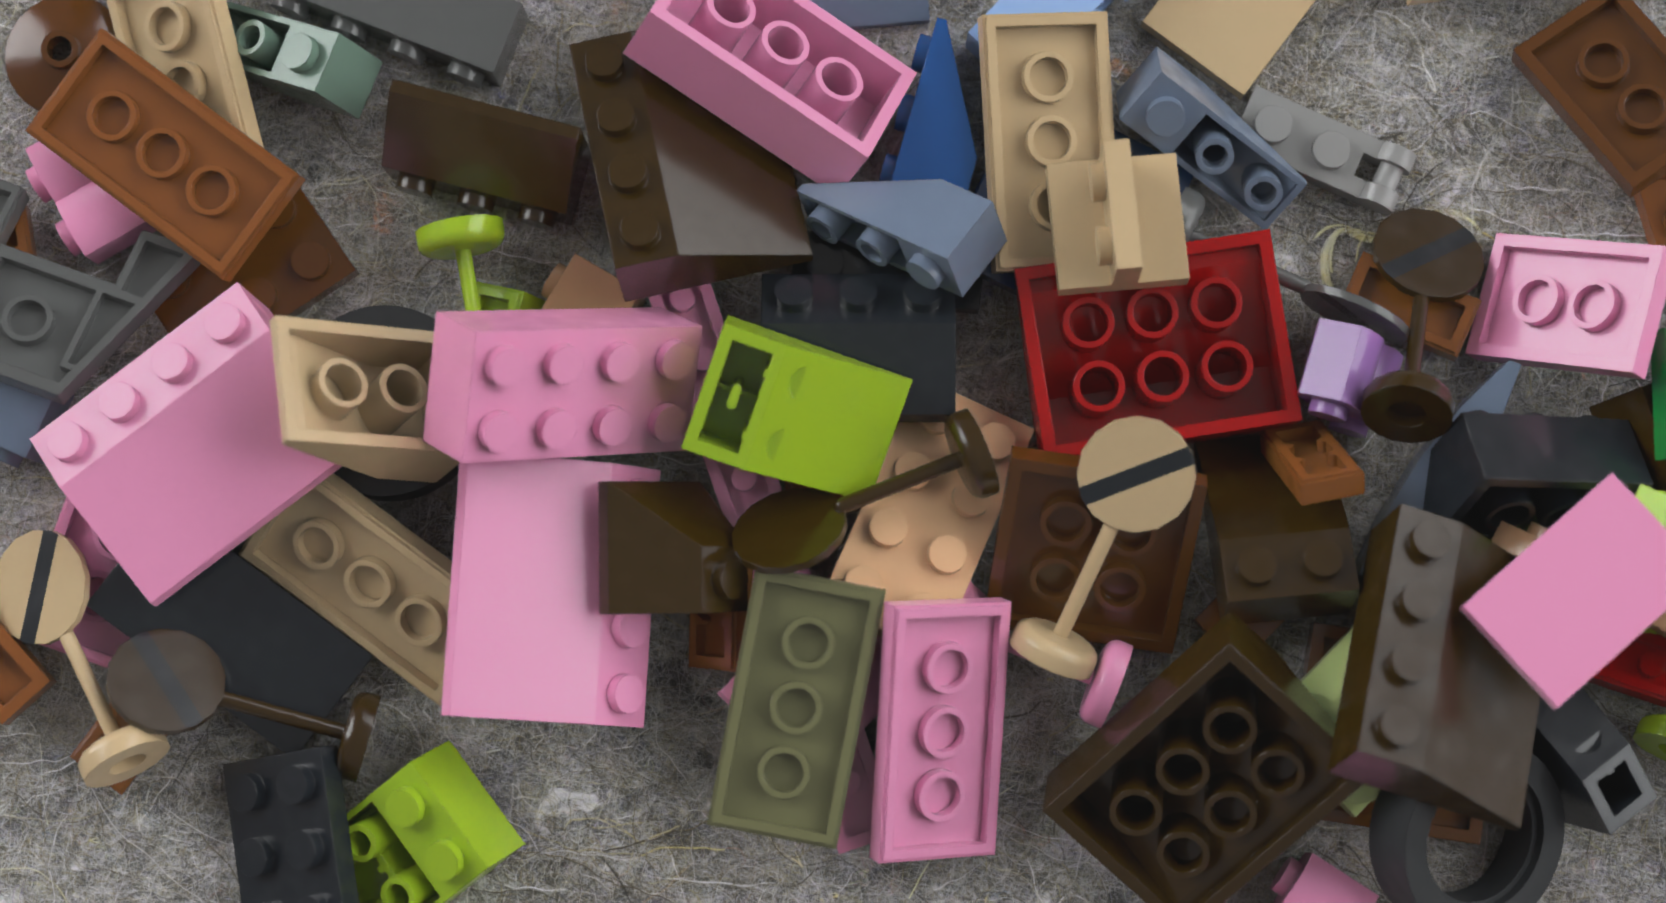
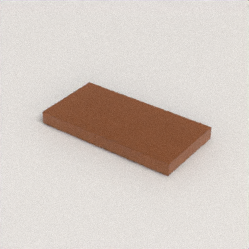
(165, 155)

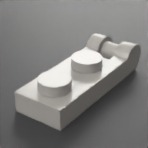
(1329, 151)

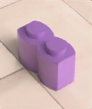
(1339, 369)

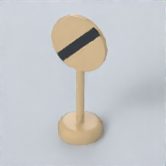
(1134, 481)
(41, 603)

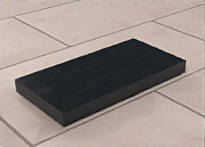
(262, 634)

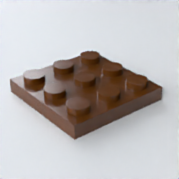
(1048, 537)

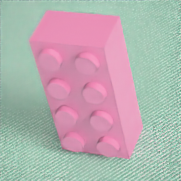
(778, 76)
(560, 383)

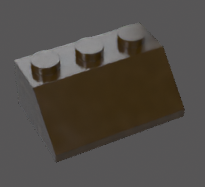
(484, 155)

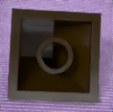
(666, 551)

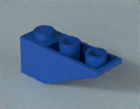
(934, 120)

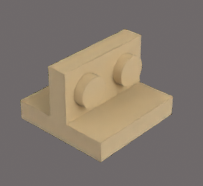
(1117, 222)

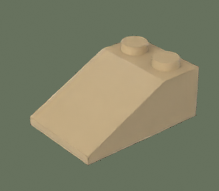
(357, 396)

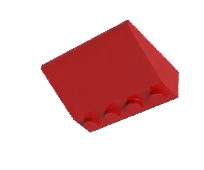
(1192, 355)

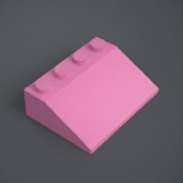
(183, 448)
(527, 599)

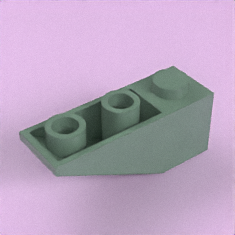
(304, 60)

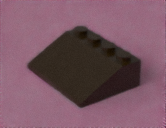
(678, 184)
(1423, 690)
(1202, 772)

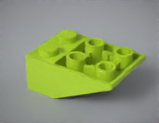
(795, 410)
(428, 832)

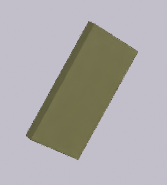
(796, 707)

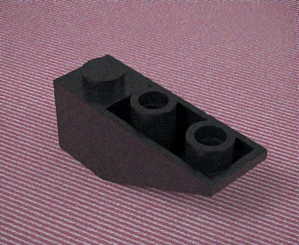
(1591, 764)

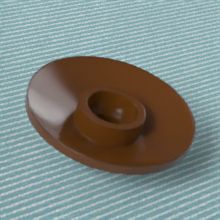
(36, 33)

